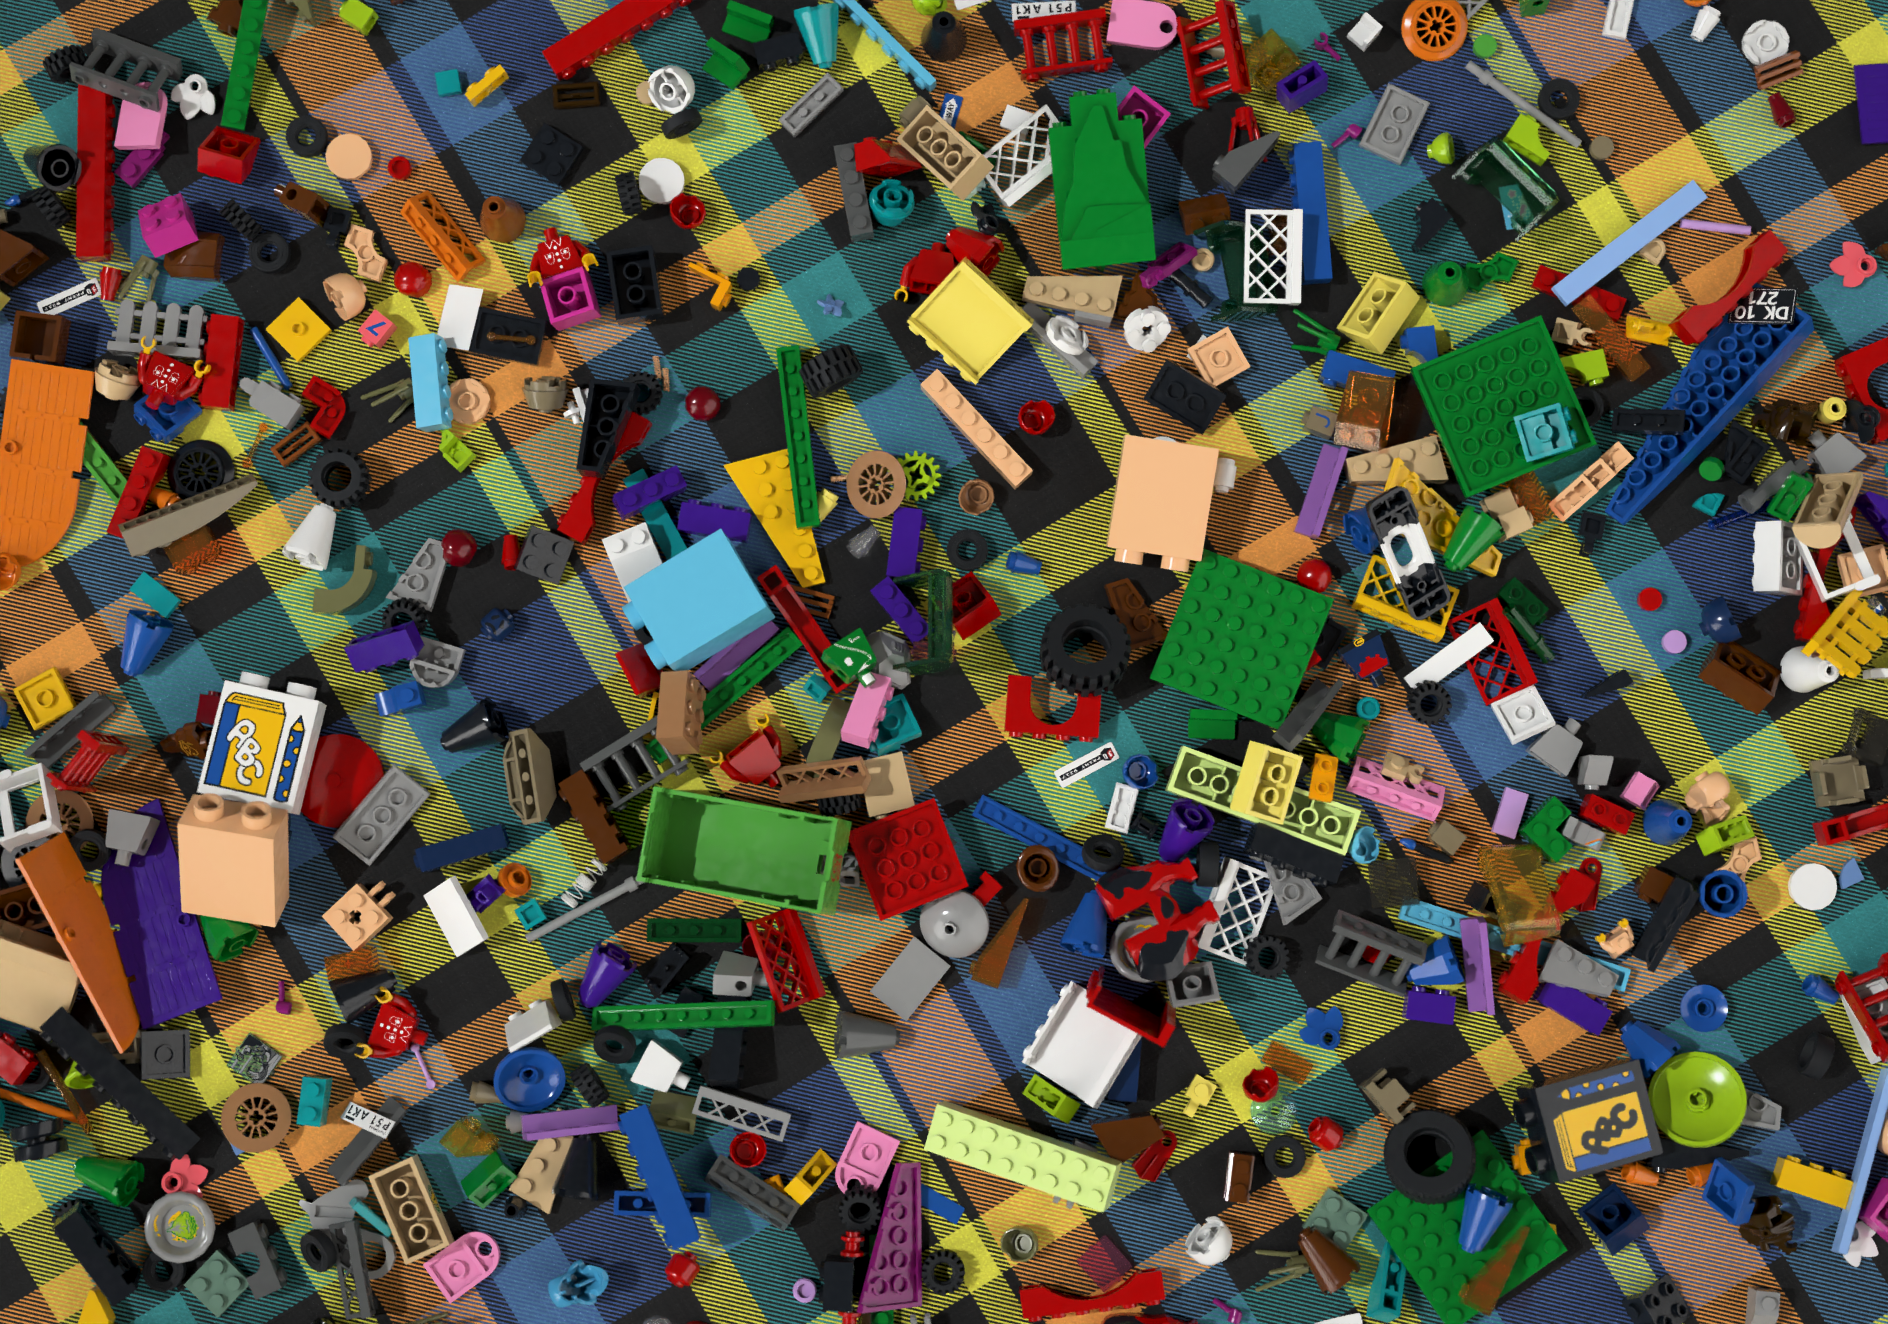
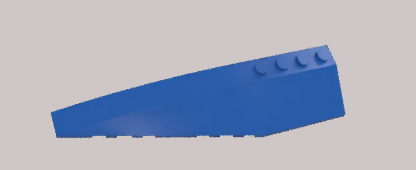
(1712, 390)

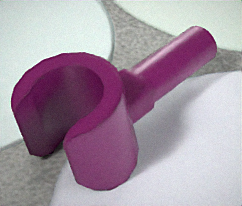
(1325, 46)
(1352, 131)
(283, 1006)
(1234, 1314)

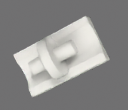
(573, 412)

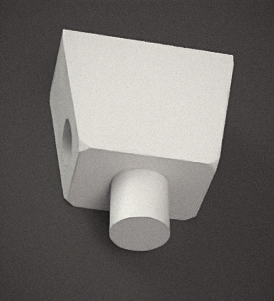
(660, 1069)

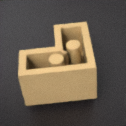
(1504, 510)

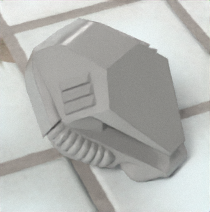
(888, 652)

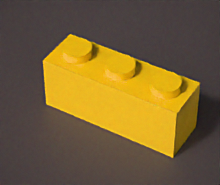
(1812, 1181)

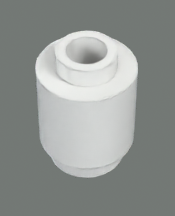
(1225, 475)

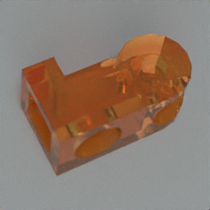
(1280, 222)

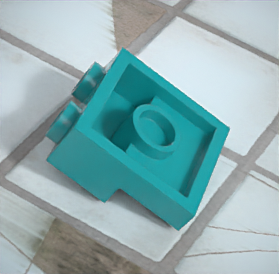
(1545, 432)
(896, 728)

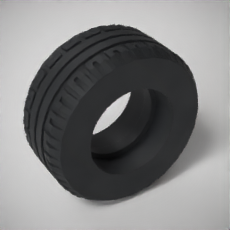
(1430, 1124)

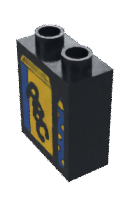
(1587, 1120)

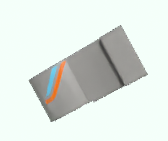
(1581, 834)

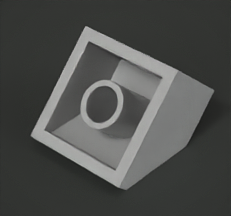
(1193, 986)

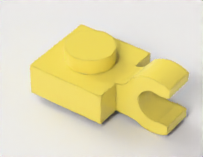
(1199, 1092)

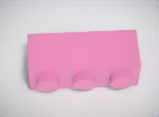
(867, 711)

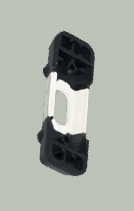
(1420, 580)

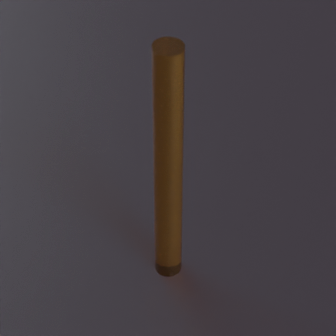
(65, 1092)

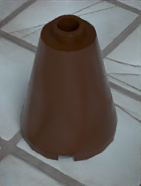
(1327, 1260)

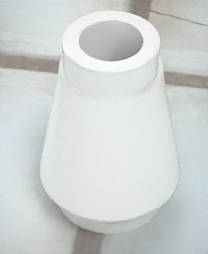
(1705, 22)

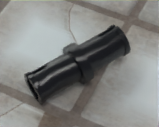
(1191, 288)

